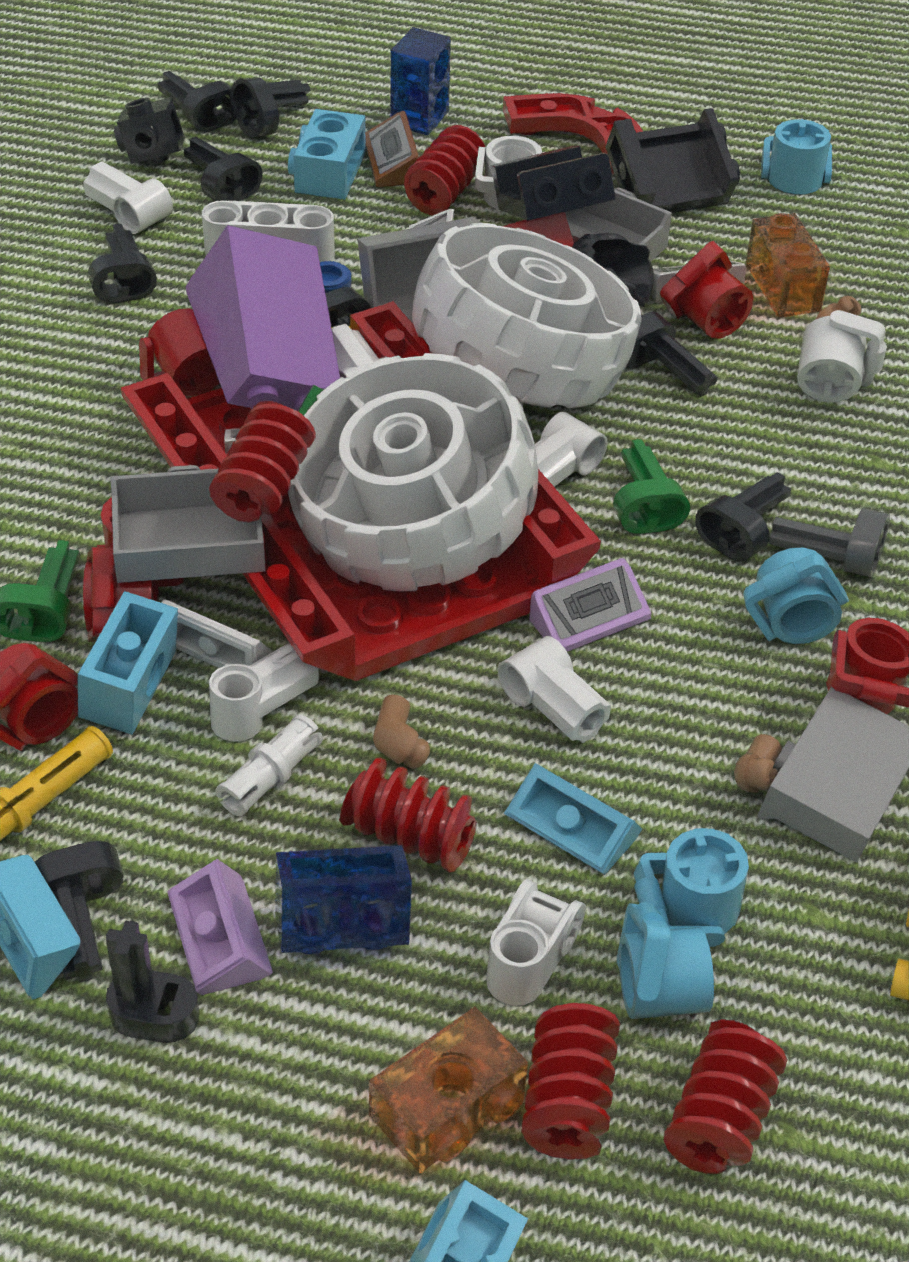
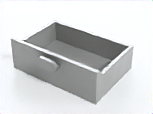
(625, 216)
(395, 260)
(174, 529)
(839, 774)

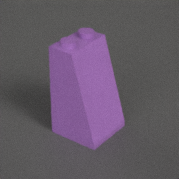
(264, 318)

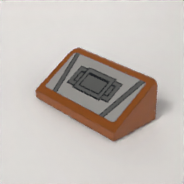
(391, 150)

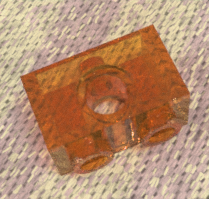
(787, 265)
(460, 1057)

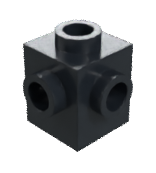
(149, 130)

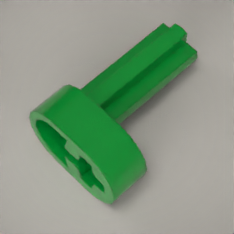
(652, 500)
(44, 606)

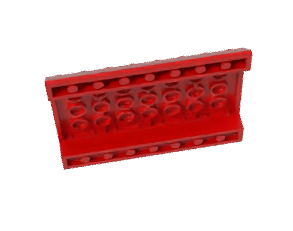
(349, 624)

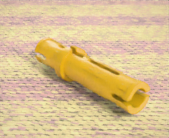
(51, 779)

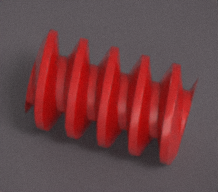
(443, 170)
(262, 462)
(410, 815)
(570, 1080)
(725, 1098)

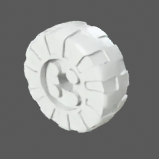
(527, 312)
(415, 472)

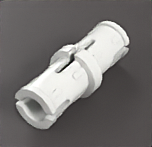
(269, 765)

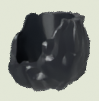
(624, 259)

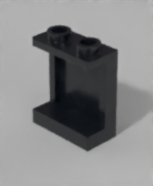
(675, 165)
(552, 182)

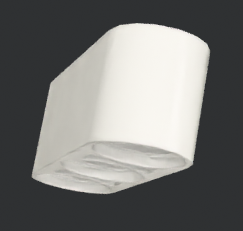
(289, 221)

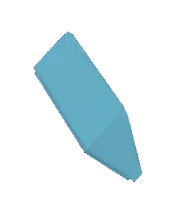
(572, 819)
(33, 926)

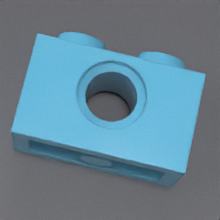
(127, 662)

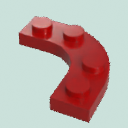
(562, 113)

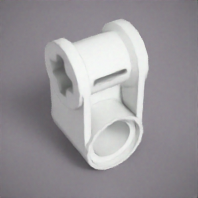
(530, 943)

